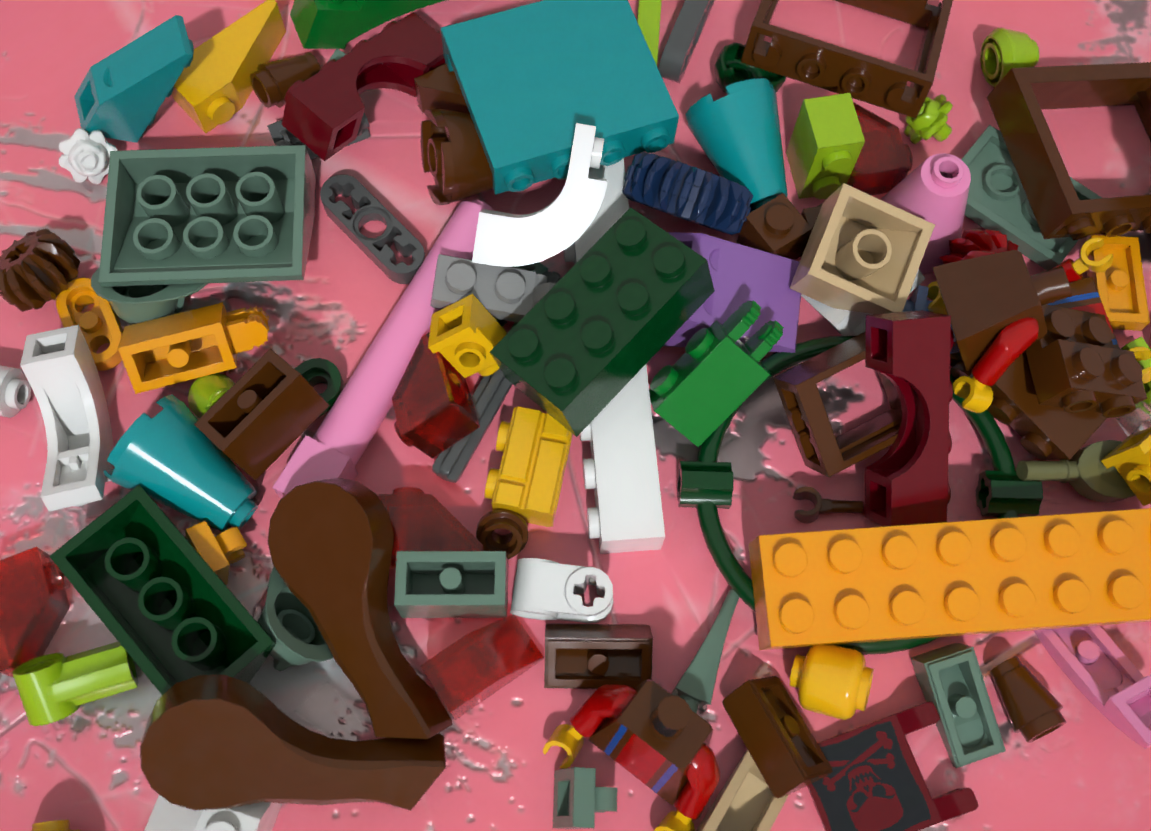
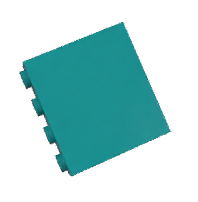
(554, 66)

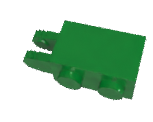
(714, 374)

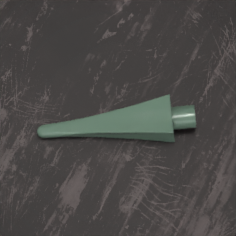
(699, 679)

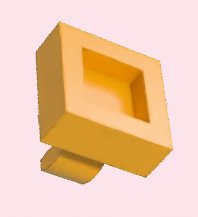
(218, 550)

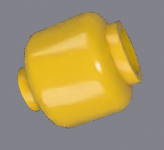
(832, 680)

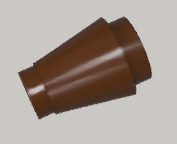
(276, 77)
(1026, 700)

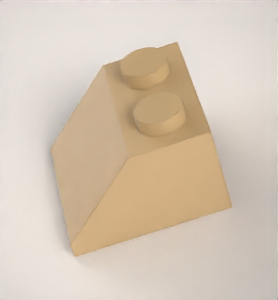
(862, 254)

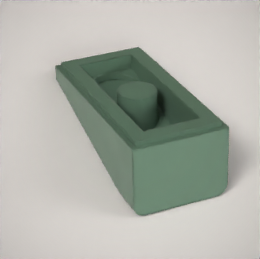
(957, 689)

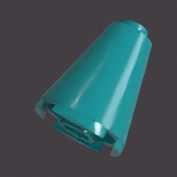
(743, 137)
(182, 468)

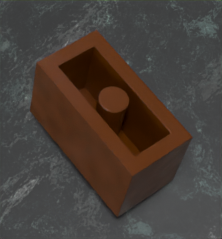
(262, 414)

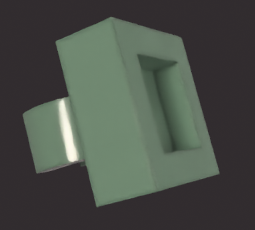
(578, 798)

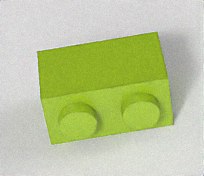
(824, 145)

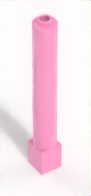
(370, 389)

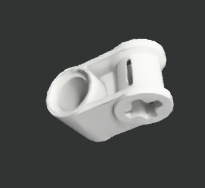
(549, 591)

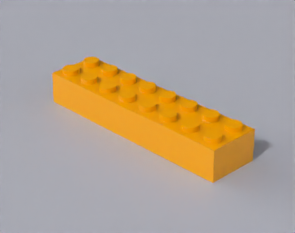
(952, 578)

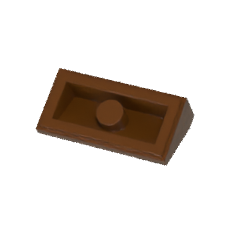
(597, 655)
(776, 735)

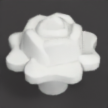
(86, 155)

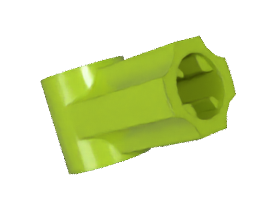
(58, 685)

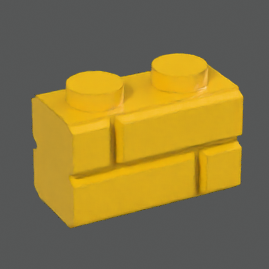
(531, 466)

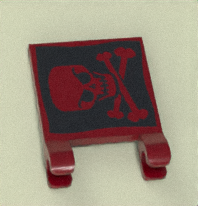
(879, 781)

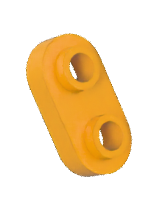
(97, 325)

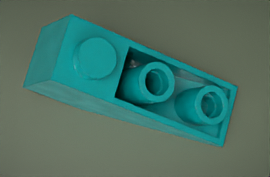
(132, 83)

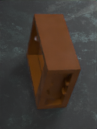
(810, 421)

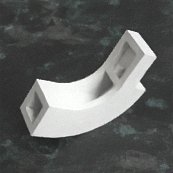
(534, 237)
(73, 415)

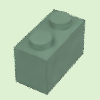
(451, 584)

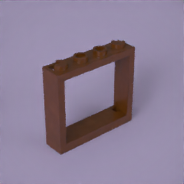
(850, 71)
(1019, 115)

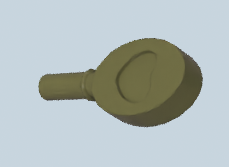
(1083, 472)

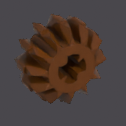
(36, 269)

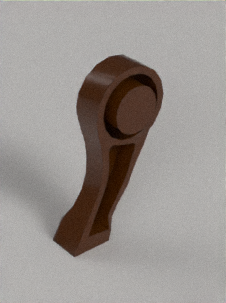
(335, 556)
(230, 747)

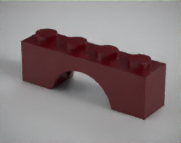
(327, 106)
(912, 477)

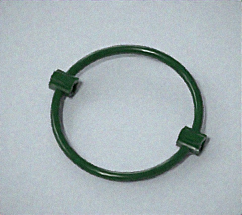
(709, 486)

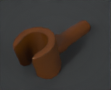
(823, 506)

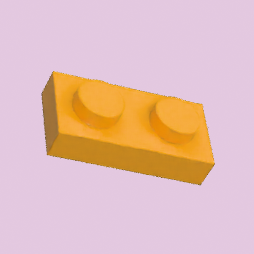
(1122, 284)

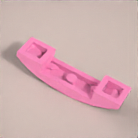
(1103, 677)

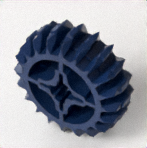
(687, 192)

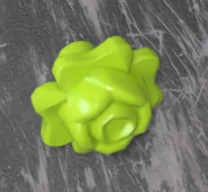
(930, 121)

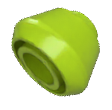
(1006, 50)

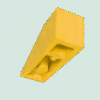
(221, 67)

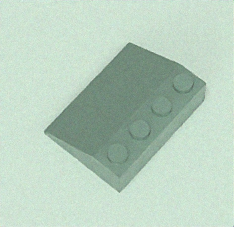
(207, 215)

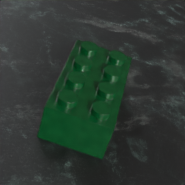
(604, 320)

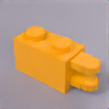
(189, 344)

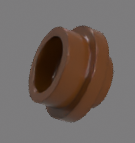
(505, 519)

